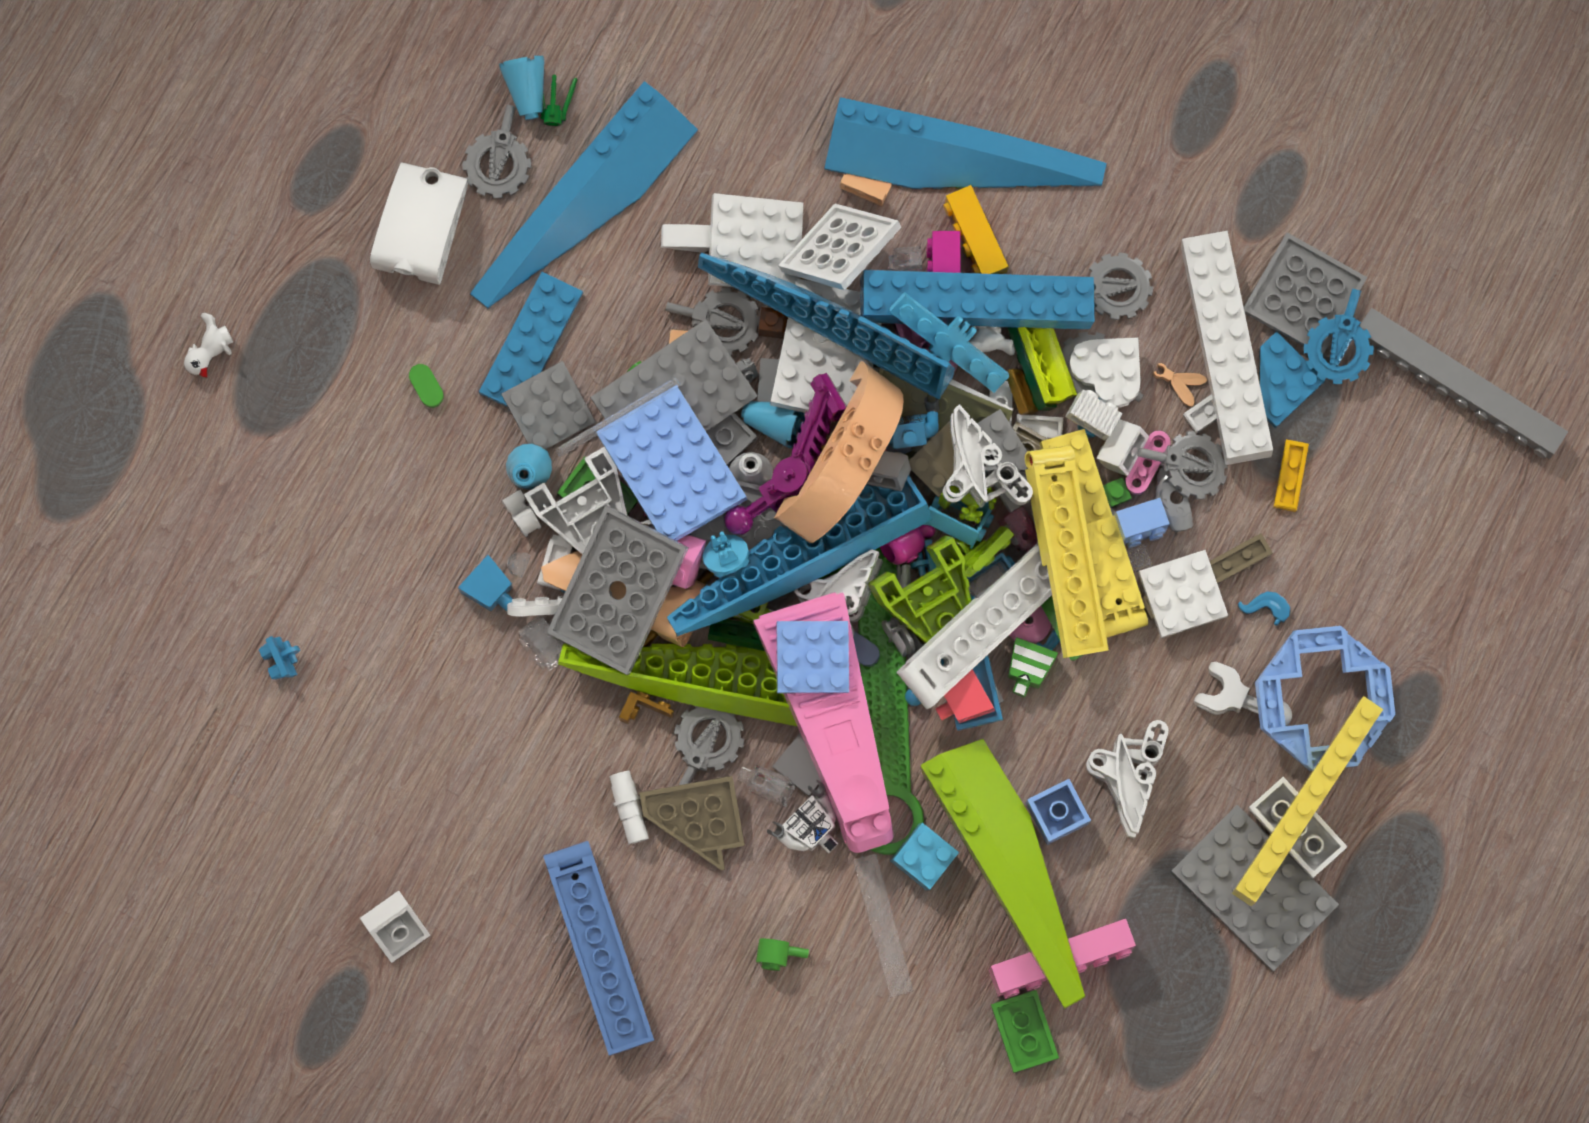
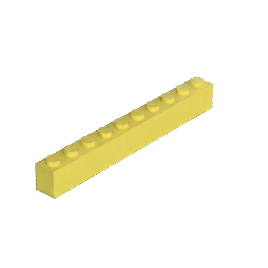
(1307, 801)

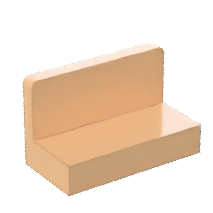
(866, 188)

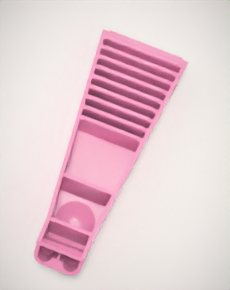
(838, 733)

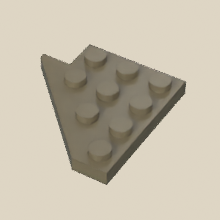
(698, 815)

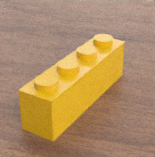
(975, 232)

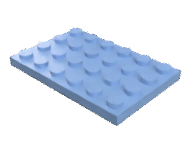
(672, 466)

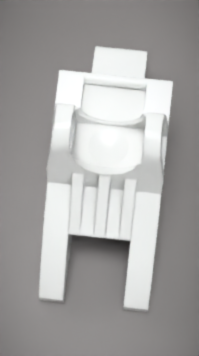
(969, 471)
(851, 581)
(1124, 780)

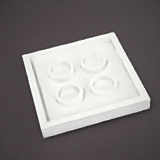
(1183, 593)

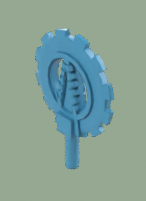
(1344, 330)

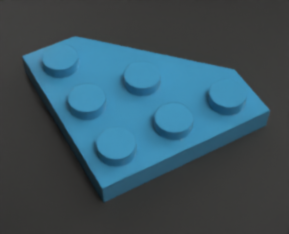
(1284, 379)

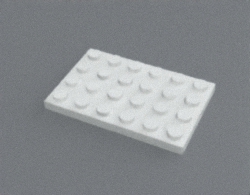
(809, 354)

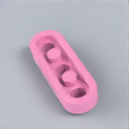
(1142, 473)

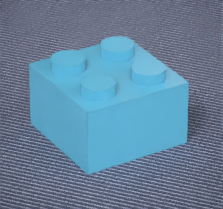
(924, 856)

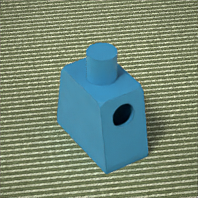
(487, 585)

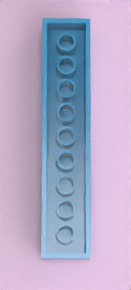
(983, 298)

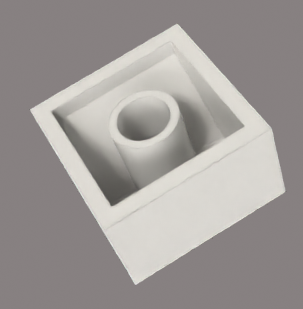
(395, 926)

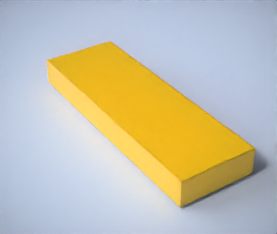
(1291, 475)

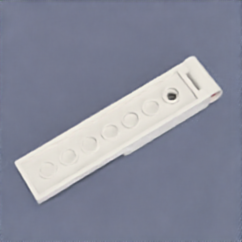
(977, 629)

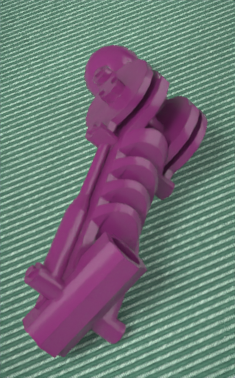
(793, 471)

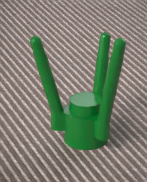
(553, 115)

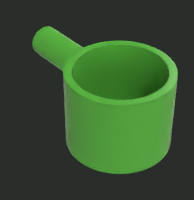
(774, 953)

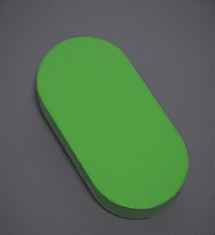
(426, 385)

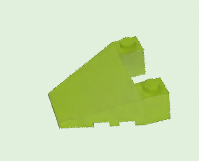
(933, 598)

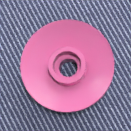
(1036, 630)

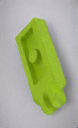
(985, 554)

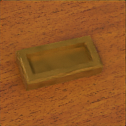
(1021, 392)

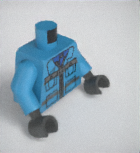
(916, 429)

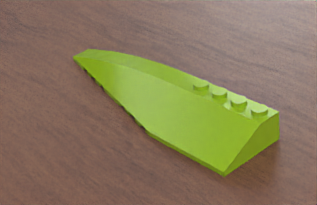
(703, 676)
(1008, 854)

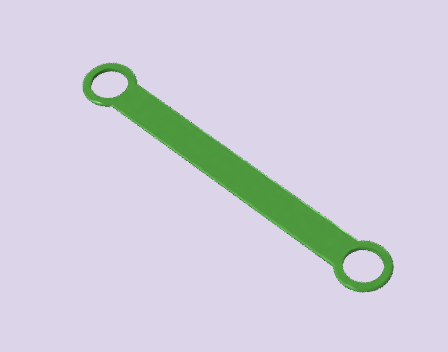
(888, 709)

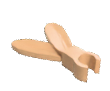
(1180, 382)

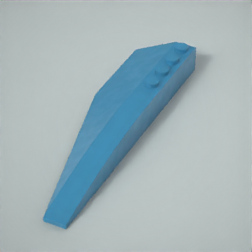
(938, 153)

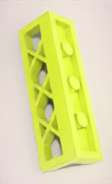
(1051, 360)

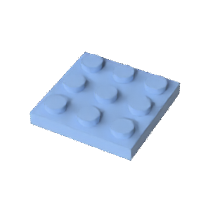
(812, 656)

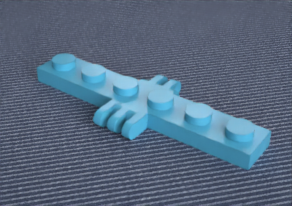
(949, 341)

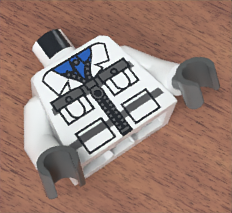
(809, 824)

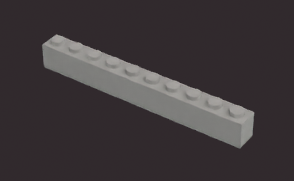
(1463, 385)

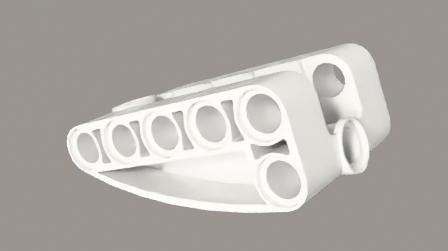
(419, 223)

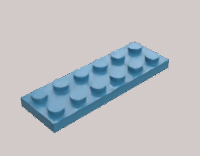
(532, 336)

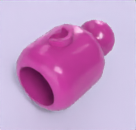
(907, 546)

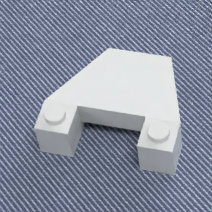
(579, 512)

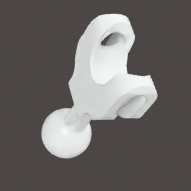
(1233, 695)

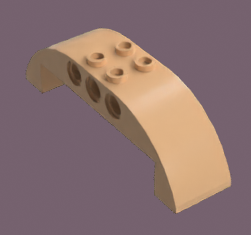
(847, 457)

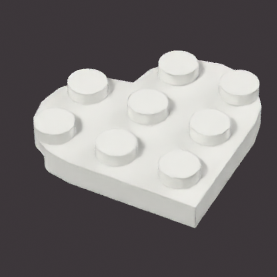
(1109, 367)

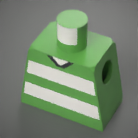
(1029, 665)

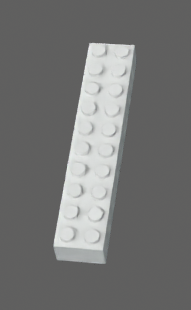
(1226, 348)

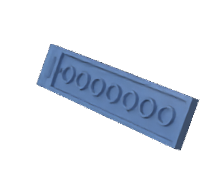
(598, 948)

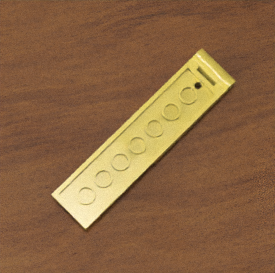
(1066, 549)
(1108, 552)

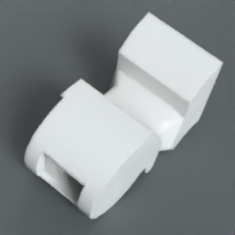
(521, 513)

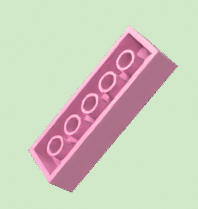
(1087, 949)

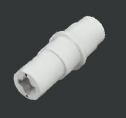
(628, 807)

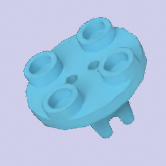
(725, 554)

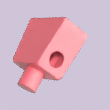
(966, 700)

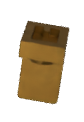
(631, 709)

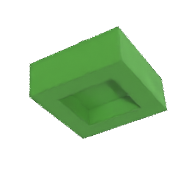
(1117, 492)

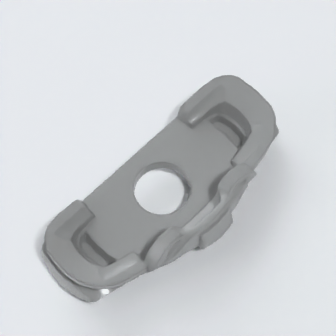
(1178, 514)

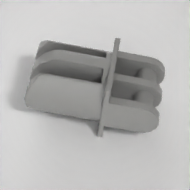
(902, 637)

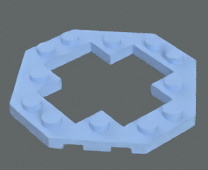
(1287, 665)

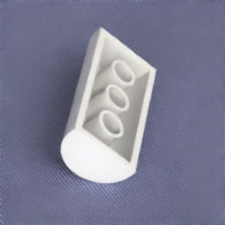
(1316, 844)

